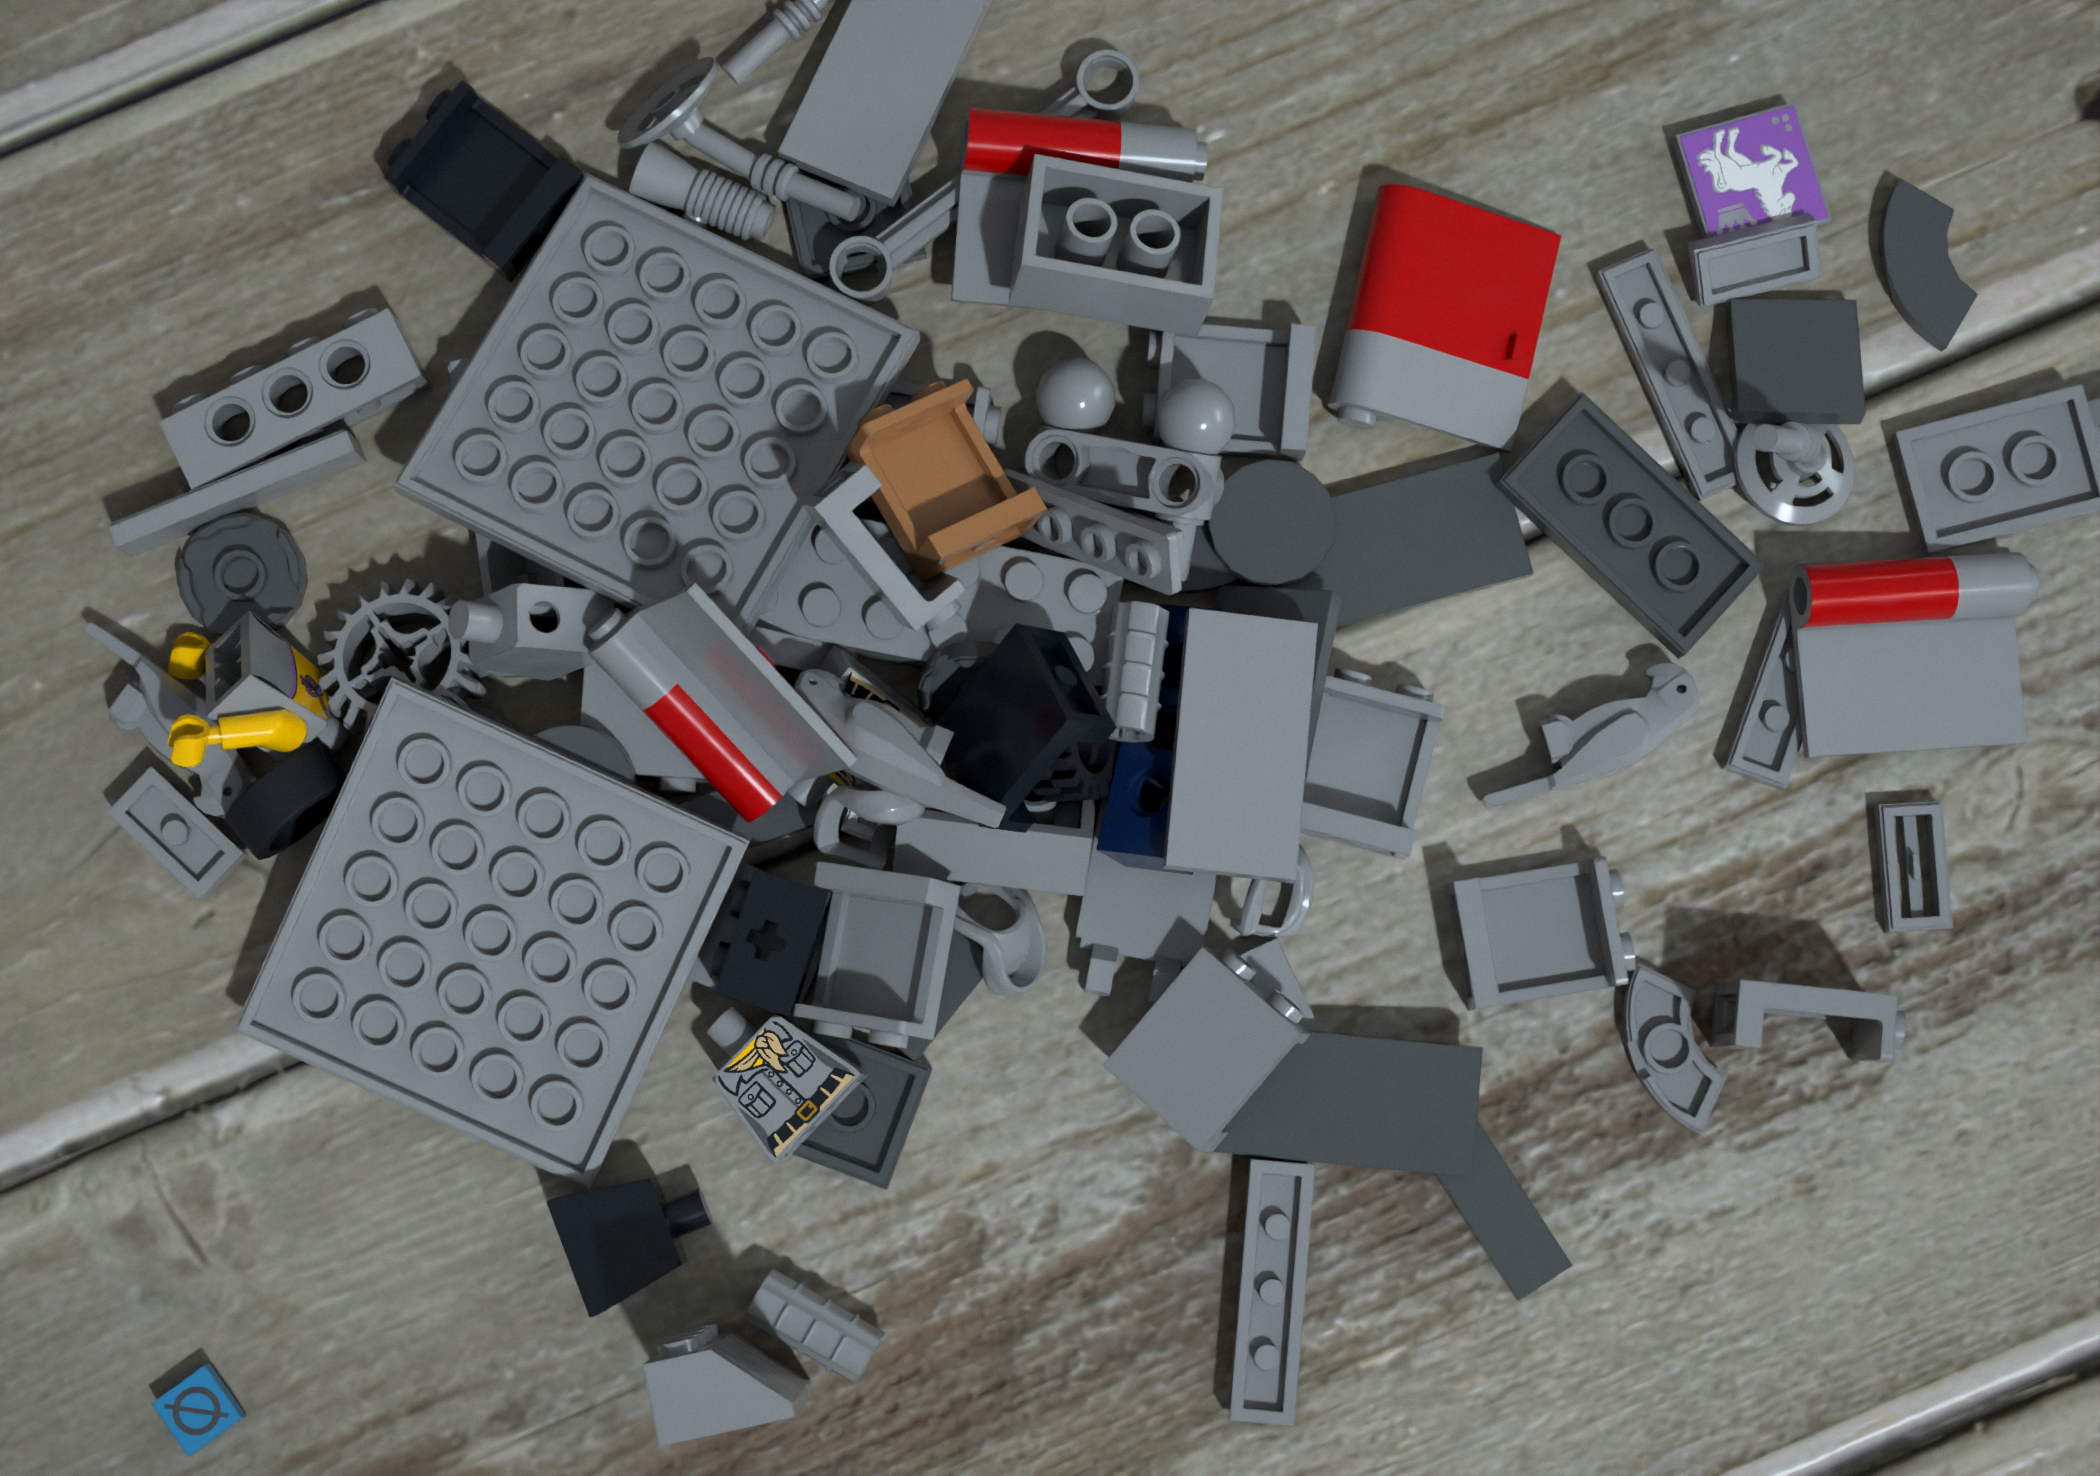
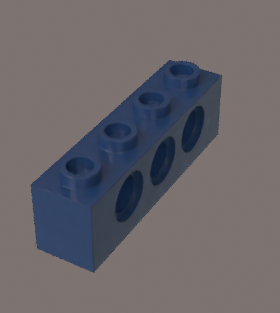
(1132, 821)

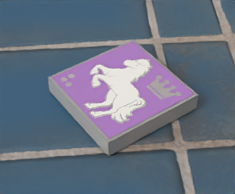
(1751, 172)

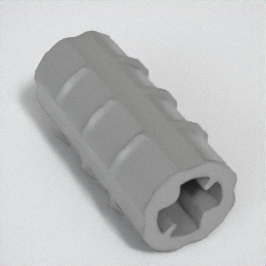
(1134, 669)
(814, 1326)

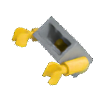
(255, 693)

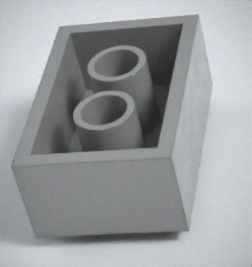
(1116, 245)

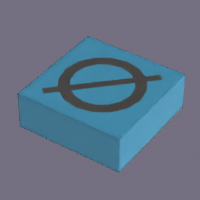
(199, 1409)

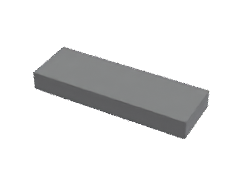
(1770, 722)

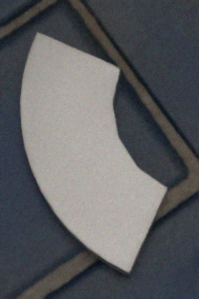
(1664, 1048)

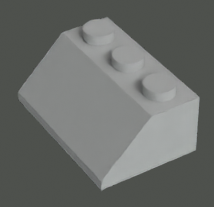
(1045, 858)

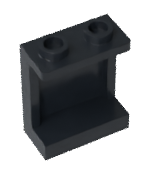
(482, 180)
(1021, 718)

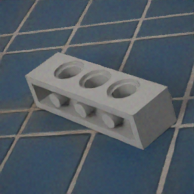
(389, 378)

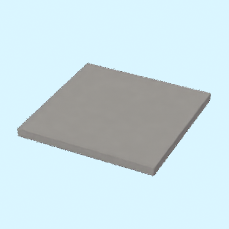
(655, 408)
(491, 932)

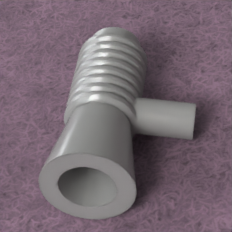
(703, 195)

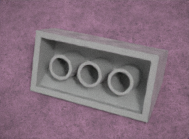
(718, 1384)

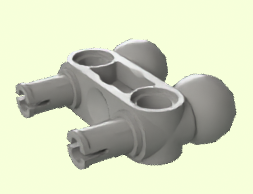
(1191, 420)

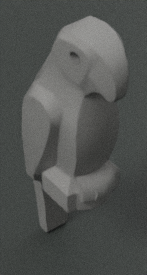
(152, 707)
(1609, 734)
(894, 750)

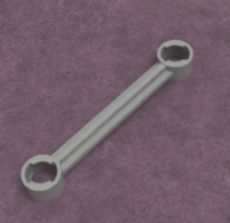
(940, 209)

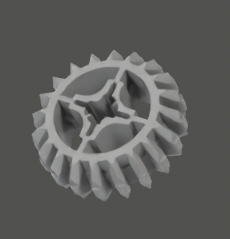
(428, 651)

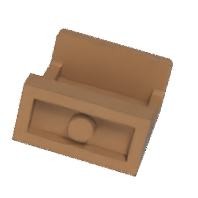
(940, 480)

